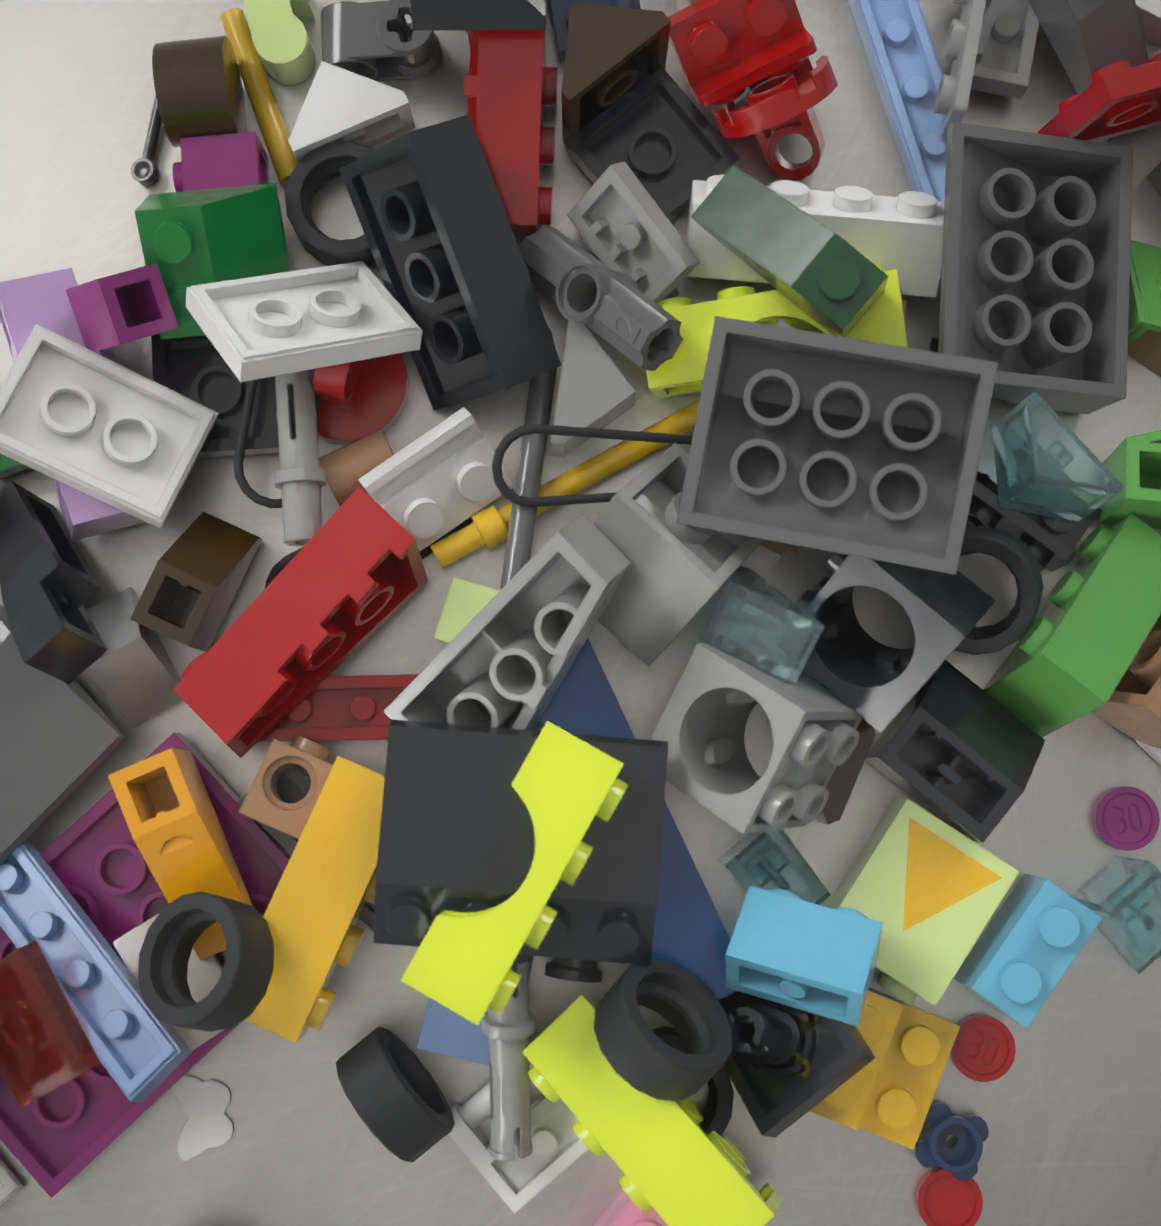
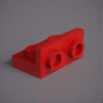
(736, 44)

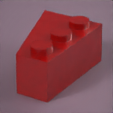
(507, 108)

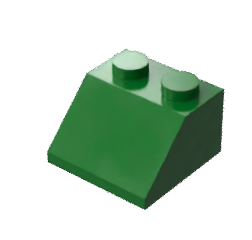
(211, 239)

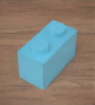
(1027, 948)
(803, 954)

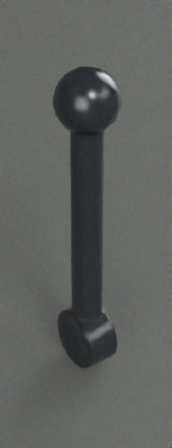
(144, 169)

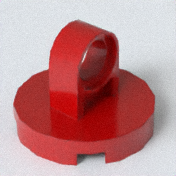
(781, 108)
(360, 397)

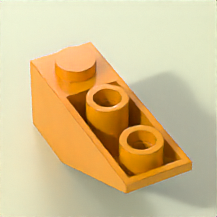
(179, 834)

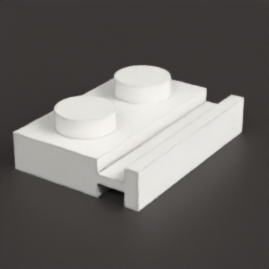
(437, 479)

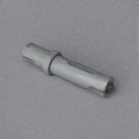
(300, 469)
(509, 1070)

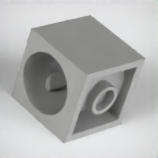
(672, 564)
(708, 751)

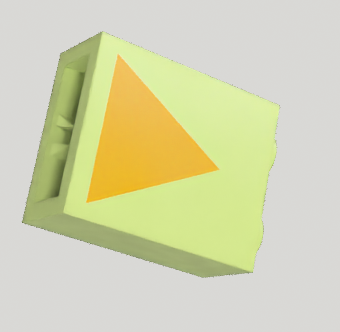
(929, 892)

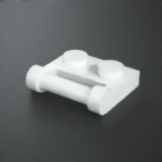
(522, 1179)

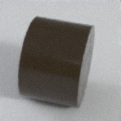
(198, 88)

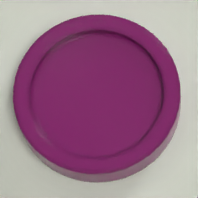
(1125, 818)

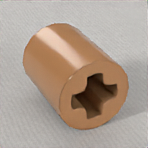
(352, 462)

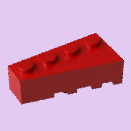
(305, 623)

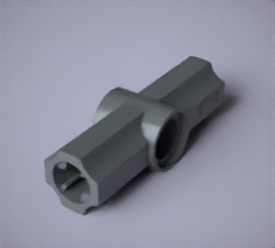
(601, 298)

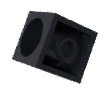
(868, 674)

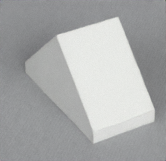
(348, 108)

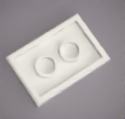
(302, 320)
(100, 426)

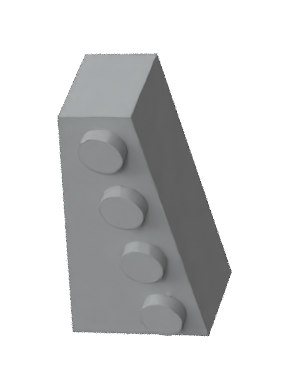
(523, 641)

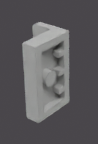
(632, 233)

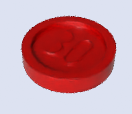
(983, 1048)
(946, 1200)

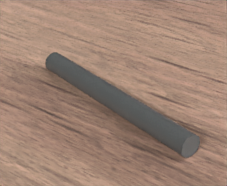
(528, 476)

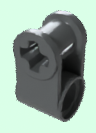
(374, 40)

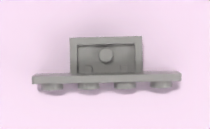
(989, 52)

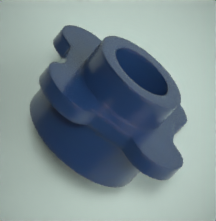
(961, 1158)

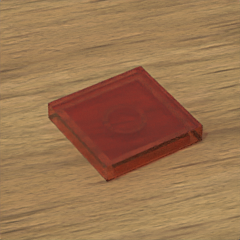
(38, 1028)

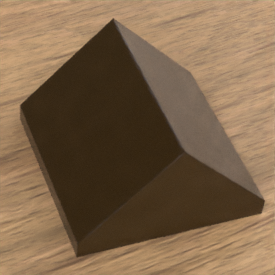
(607, 57)

